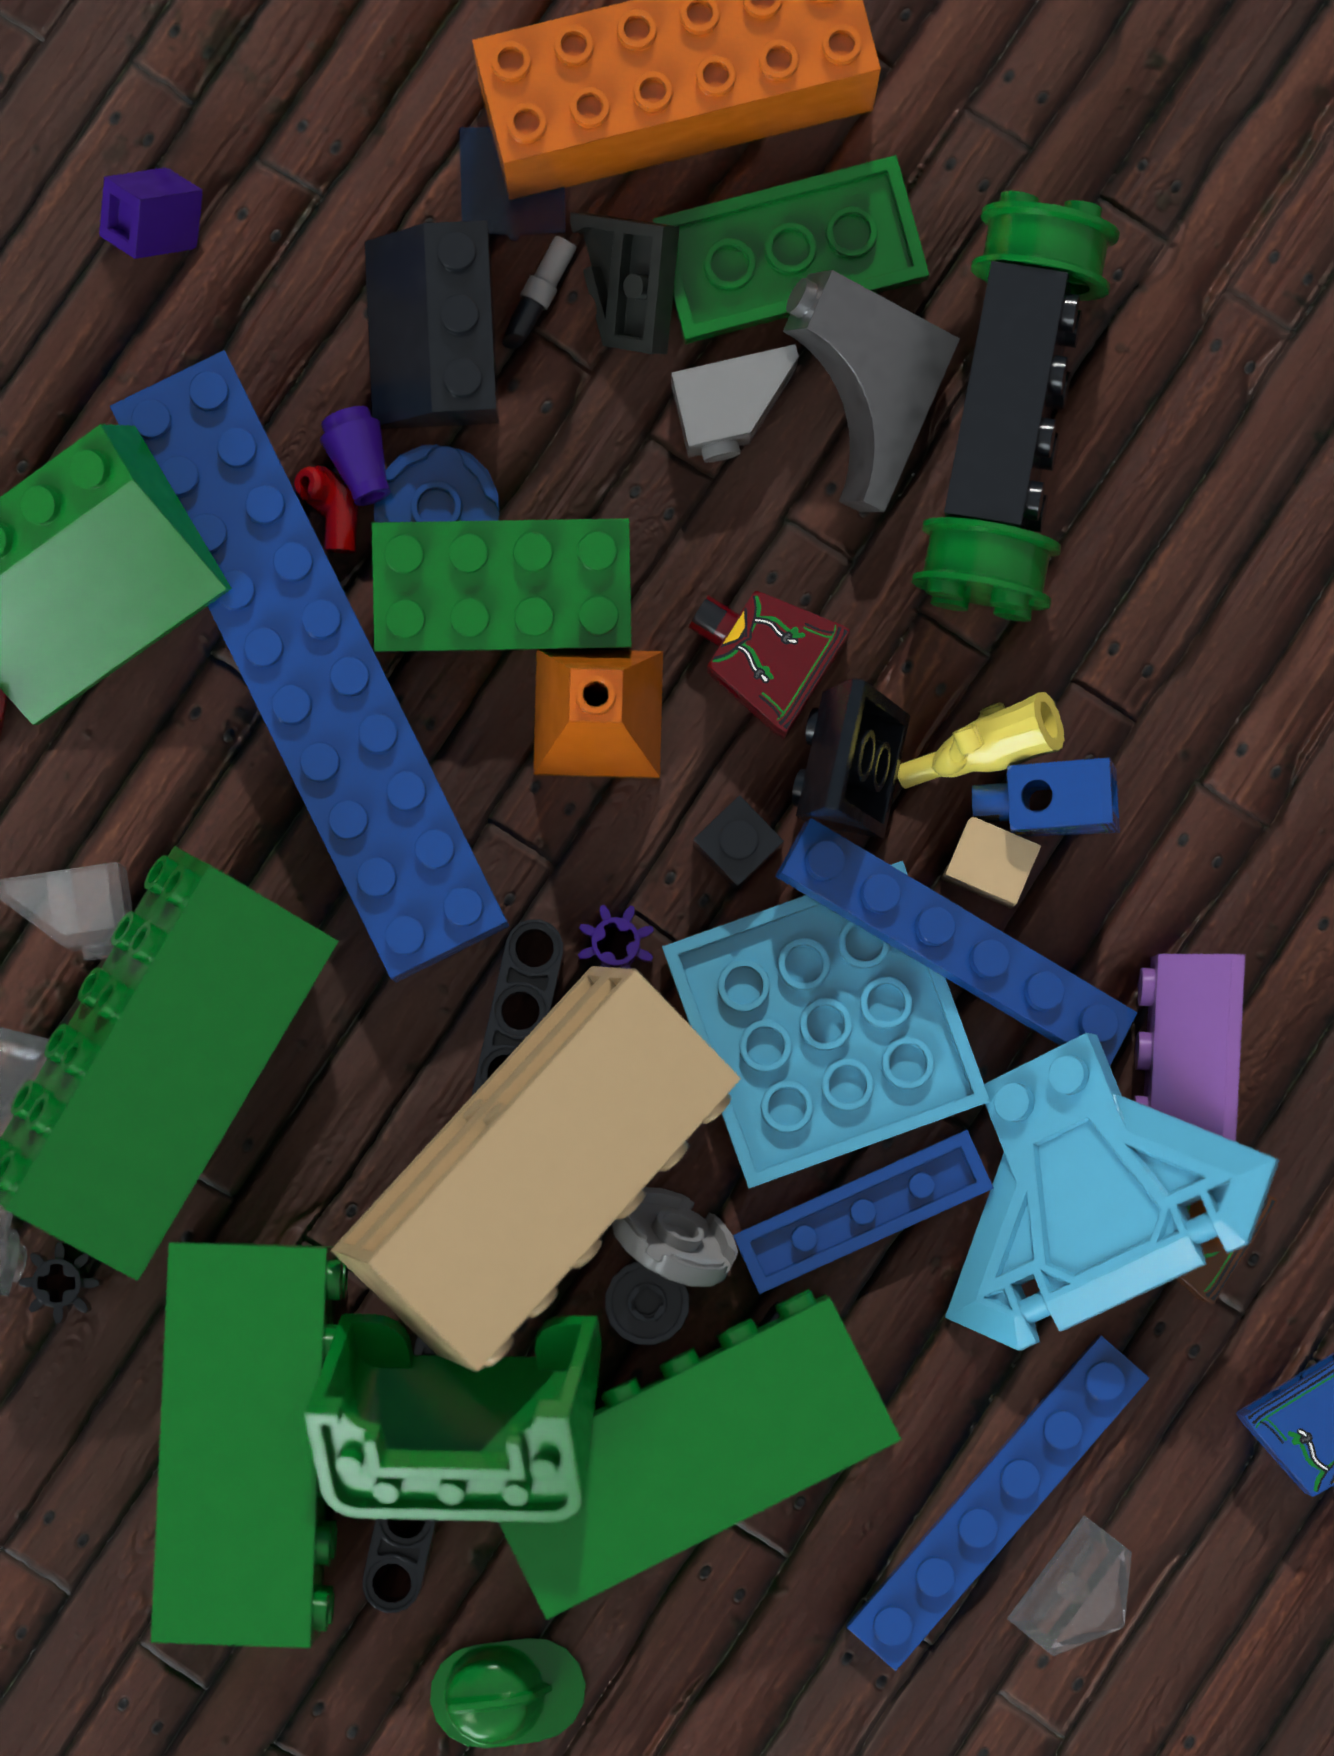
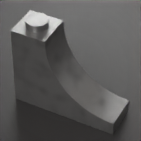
(883, 369)

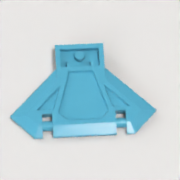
(1094, 1198)

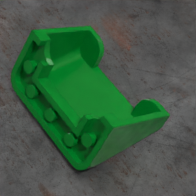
(453, 1442)

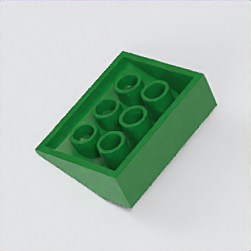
(93, 569)

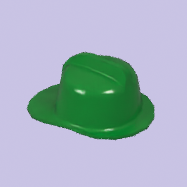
(507, 1692)

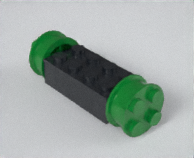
(1036, 272)

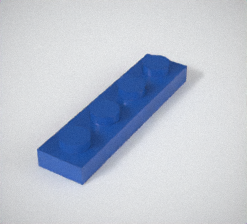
(863, 1211)

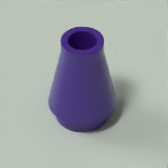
(357, 452)

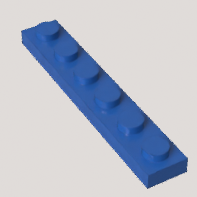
(951, 940)
(997, 1502)

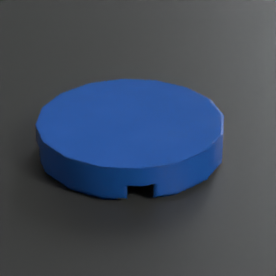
(437, 470)

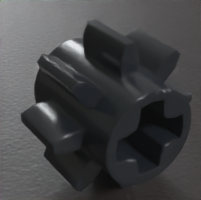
(50, 1296)

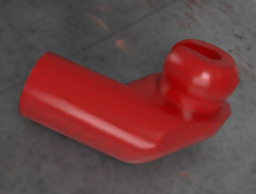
(334, 501)

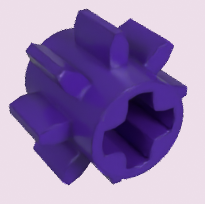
(624, 927)

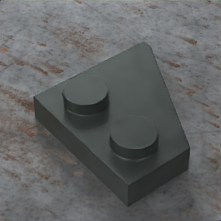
(630, 279)

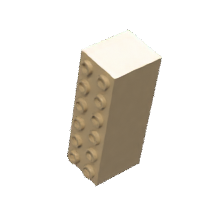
(538, 1166)

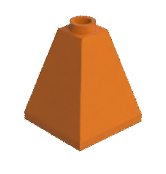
(603, 740)

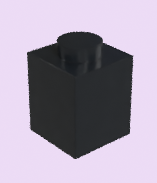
(738, 843)

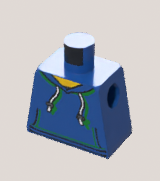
(1080, 804)
(1298, 1426)

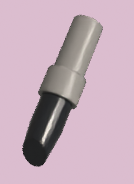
(538, 292)

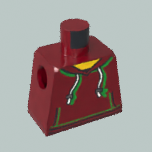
(769, 655)

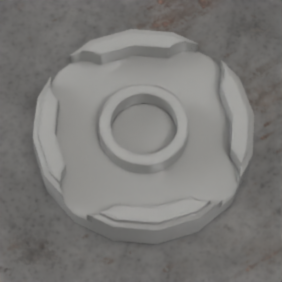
(676, 1240)

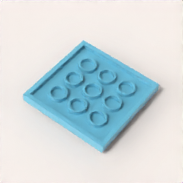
(825, 1031)

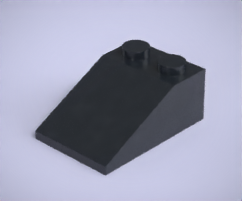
(851, 760)

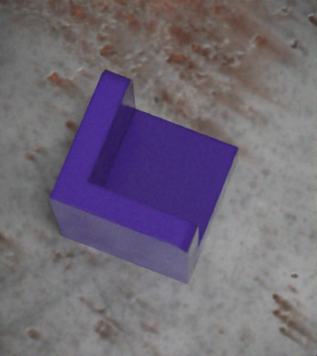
(150, 212)

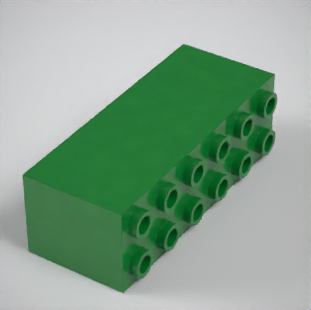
(155, 1061)
(708, 1449)
(237, 1470)

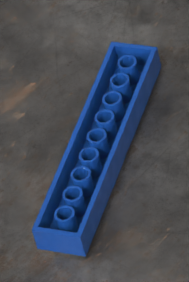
(316, 675)

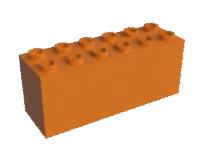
(667, 83)

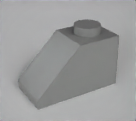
(729, 400)

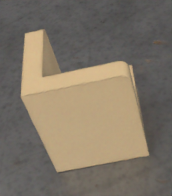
(991, 862)

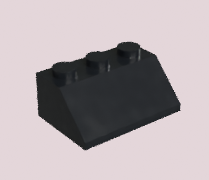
(432, 326)

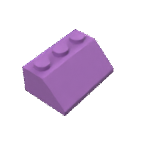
(1192, 1038)

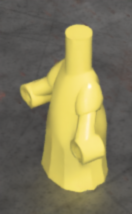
(992, 742)

